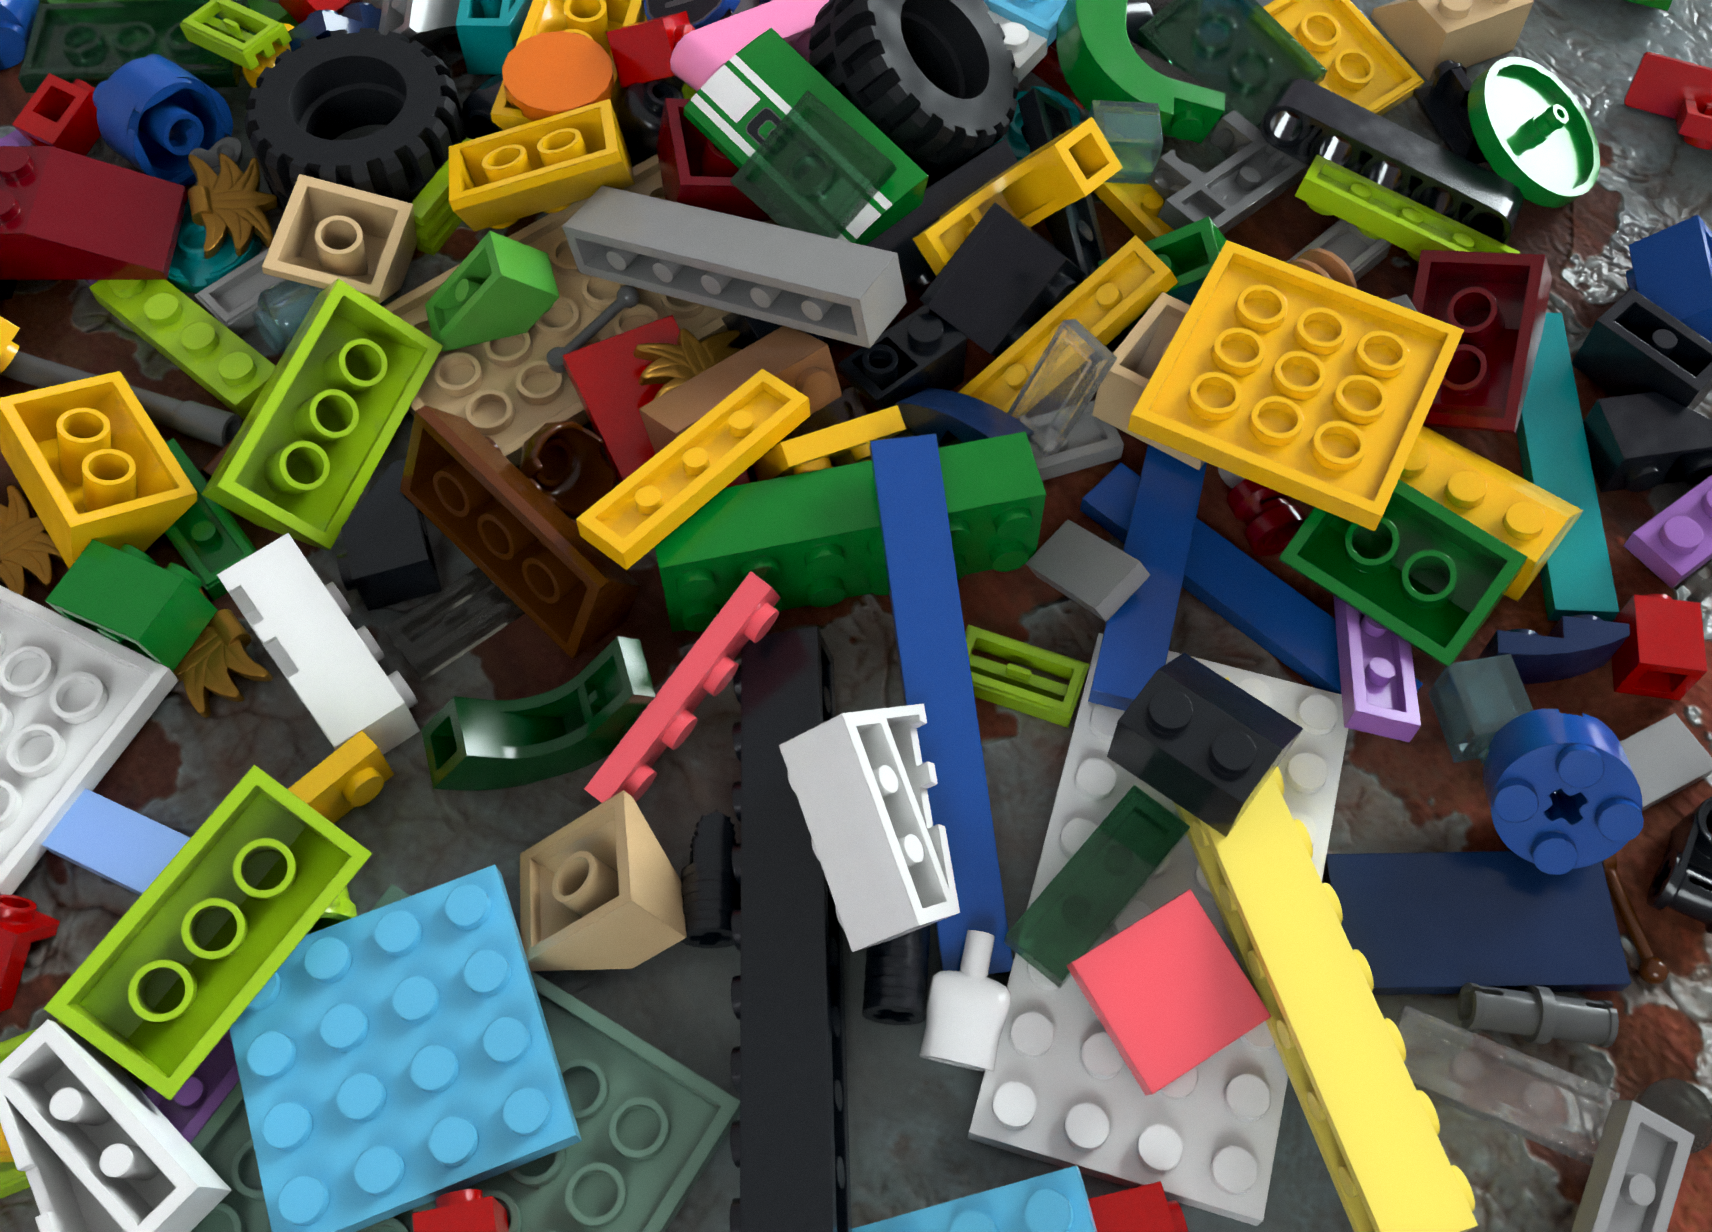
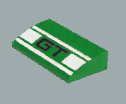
(759, 89)

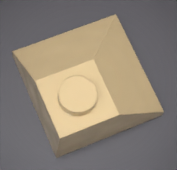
(599, 893)

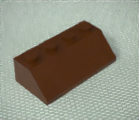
(514, 532)

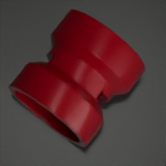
(1268, 516)

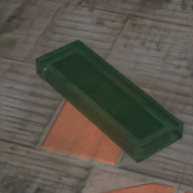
(1096, 885)

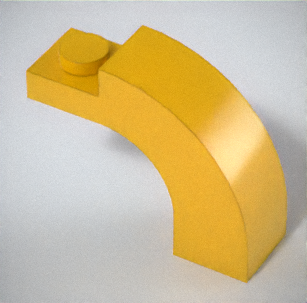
(1029, 190)

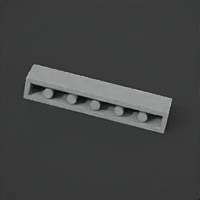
(738, 265)

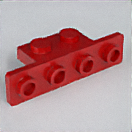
(1675, 91)

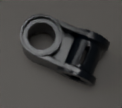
(1686, 870)

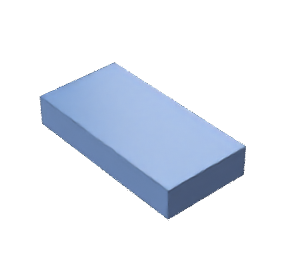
(114, 842)

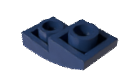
(323, 21)
(956, 416)
(1570, 649)

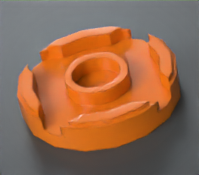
(556, 74)

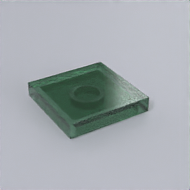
(813, 171)

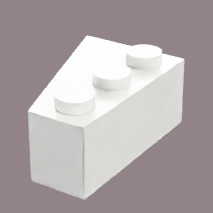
(318, 647)
(873, 822)
(97, 1143)

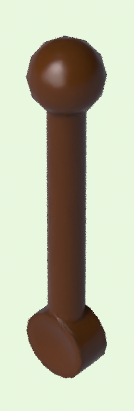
(1651, 969)

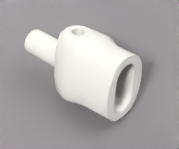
(966, 1010)

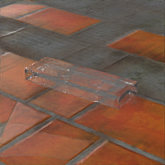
(1504, 1086)

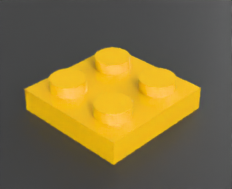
(836, 444)

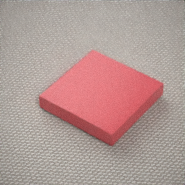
(1168, 992)

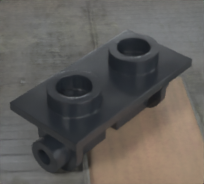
(1448, 109)

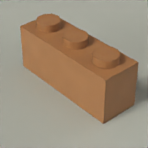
(785, 353)

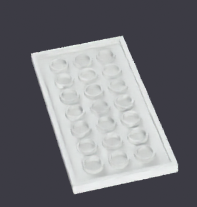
(1057, 1074)

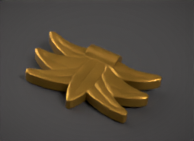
(229, 204)
(687, 359)
(25, 546)
(214, 658)

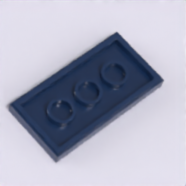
(1478, 920)

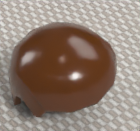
(568, 466)

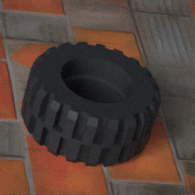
(921, 74)
(349, 85)

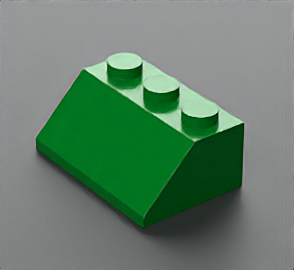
(1415, 575)

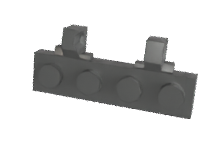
(1233, 189)

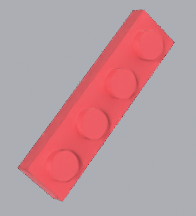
(702, 671)

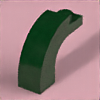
(542, 736)

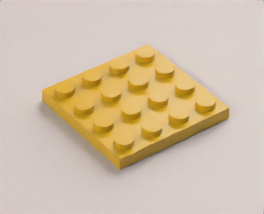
(1297, 383)

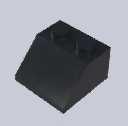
(1001, 281)
(1201, 741)

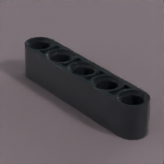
(1375, 140)

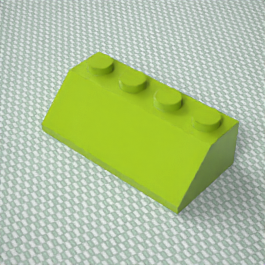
(324, 418)
(209, 933)

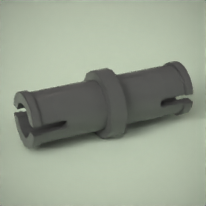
(1537, 1014)

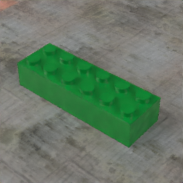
(822, 537)

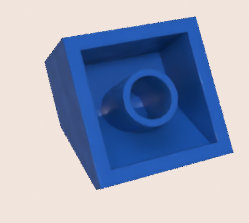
(1676, 272)

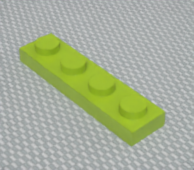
(1387, 214)
(189, 339)

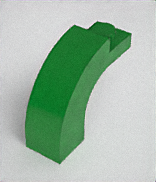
(1105, 67)

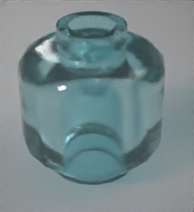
(282, 312)

